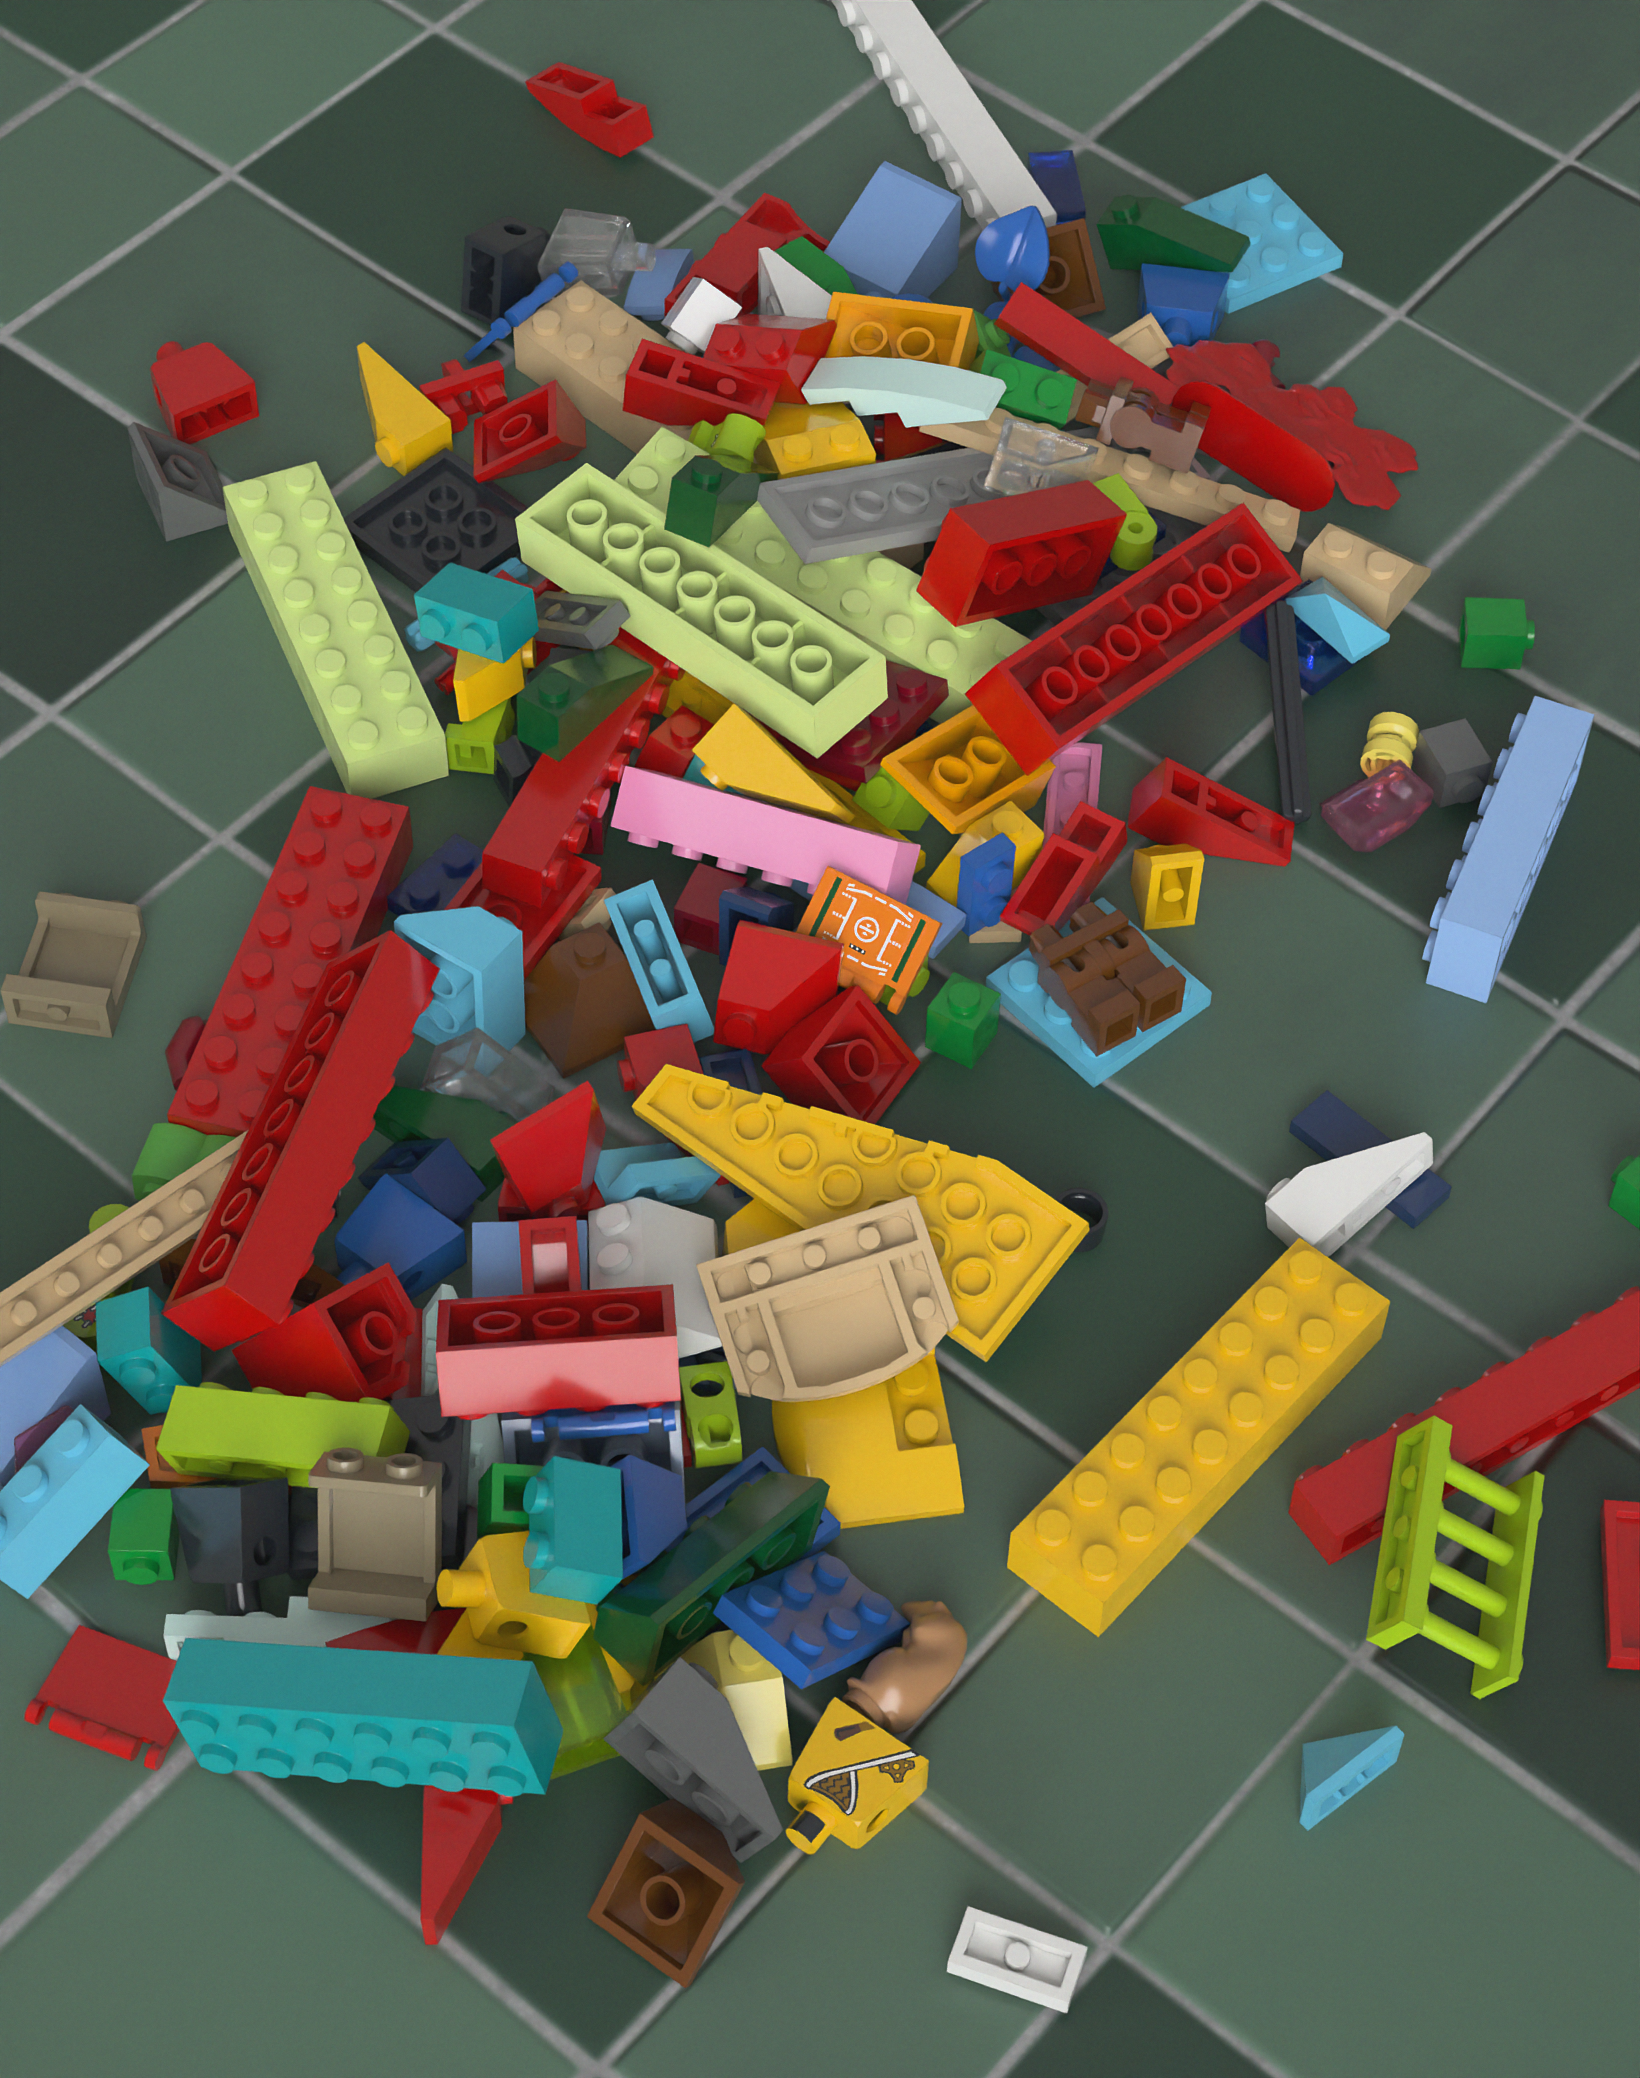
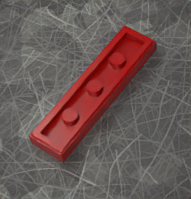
(1075, 345)

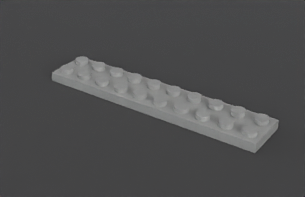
(886, 501)

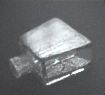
(599, 248)

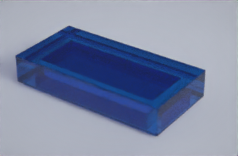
(1059, 182)

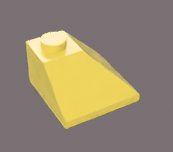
(753, 1692)

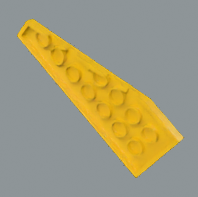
(811, 1166)

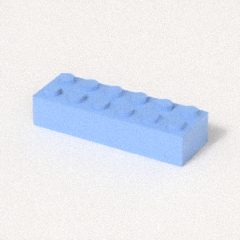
(1506, 848)

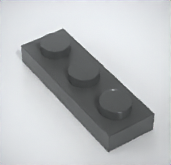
(578, 619)

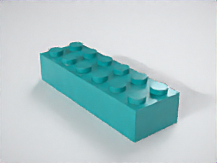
(365, 1715)

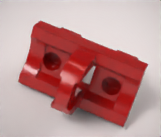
(449, 396)

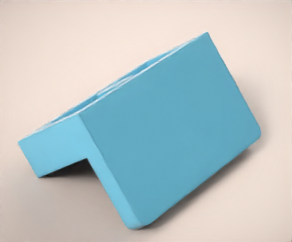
(653, 1173)

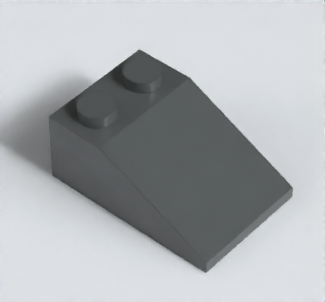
(694, 1752)

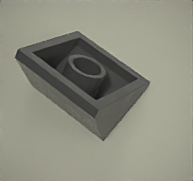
(177, 483)

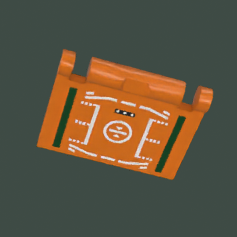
(880, 935)

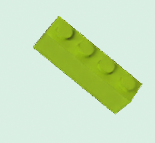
(271, 1434)

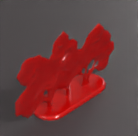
(1283, 435)

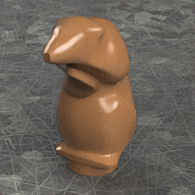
(910, 1679)

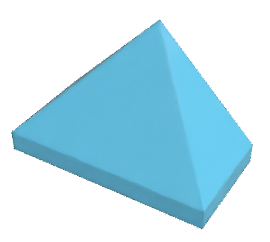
(1337, 620)
(1342, 1767)

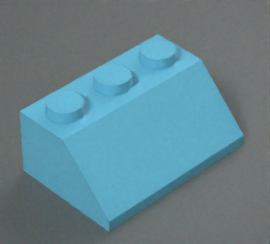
(477, 977)

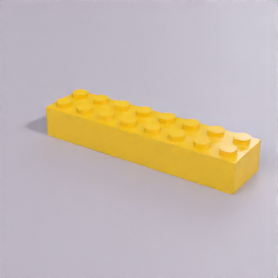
(1196, 1436)

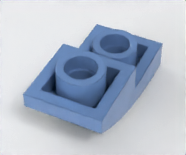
(650, 288)

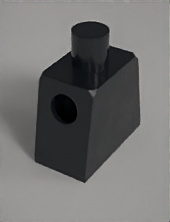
(500, 267)
(234, 1535)

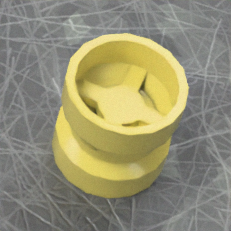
(1389, 738)

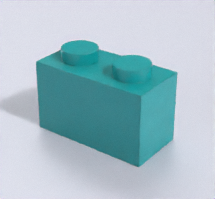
(476, 612)
(145, 1349)
(574, 1530)

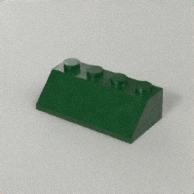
(677, 1592)

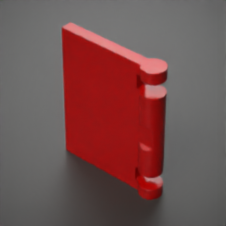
(109, 1697)

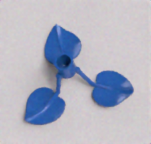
(1011, 253)

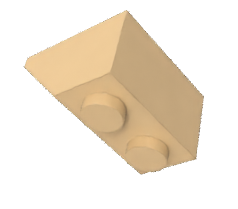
(1364, 571)

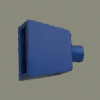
(1183, 301)
(399, 1230)

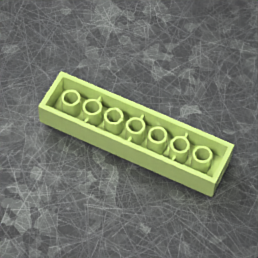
(705, 610)
(336, 632)

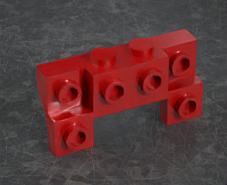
(734, 258)

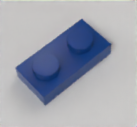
(986, 883)

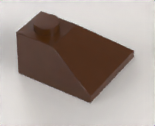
(1071, 272)
(583, 1001)
(670, 1889)

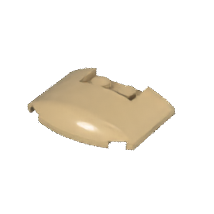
(830, 1305)

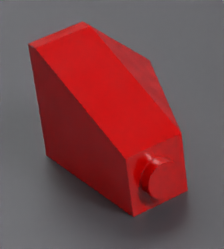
(339, 1345)

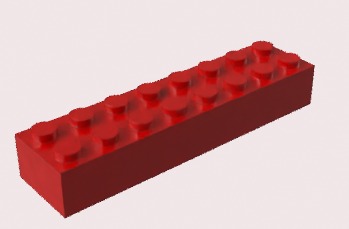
(1132, 638)
(316, 907)
(302, 1144)

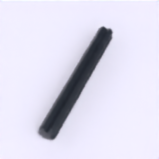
(1287, 712)

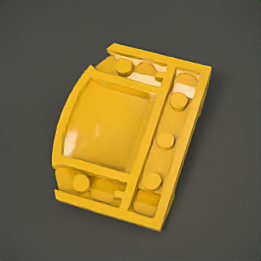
(876, 1448)

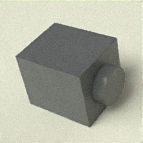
(1452, 762)

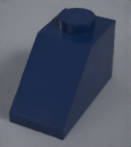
(751, 906)
(432, 1172)

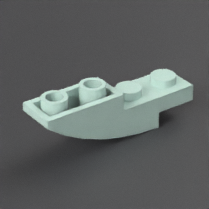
(300, 1627)

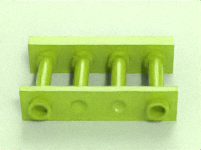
(1410, 1564)

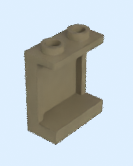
(76, 965)
(377, 1534)

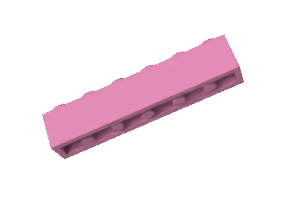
(757, 834)

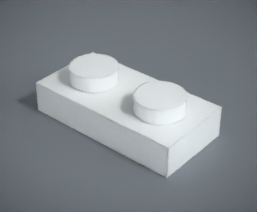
(1017, 1959)

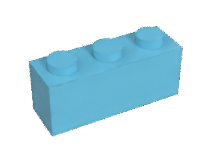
(658, 960)
(62, 1497)

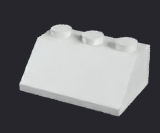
(657, 1245)

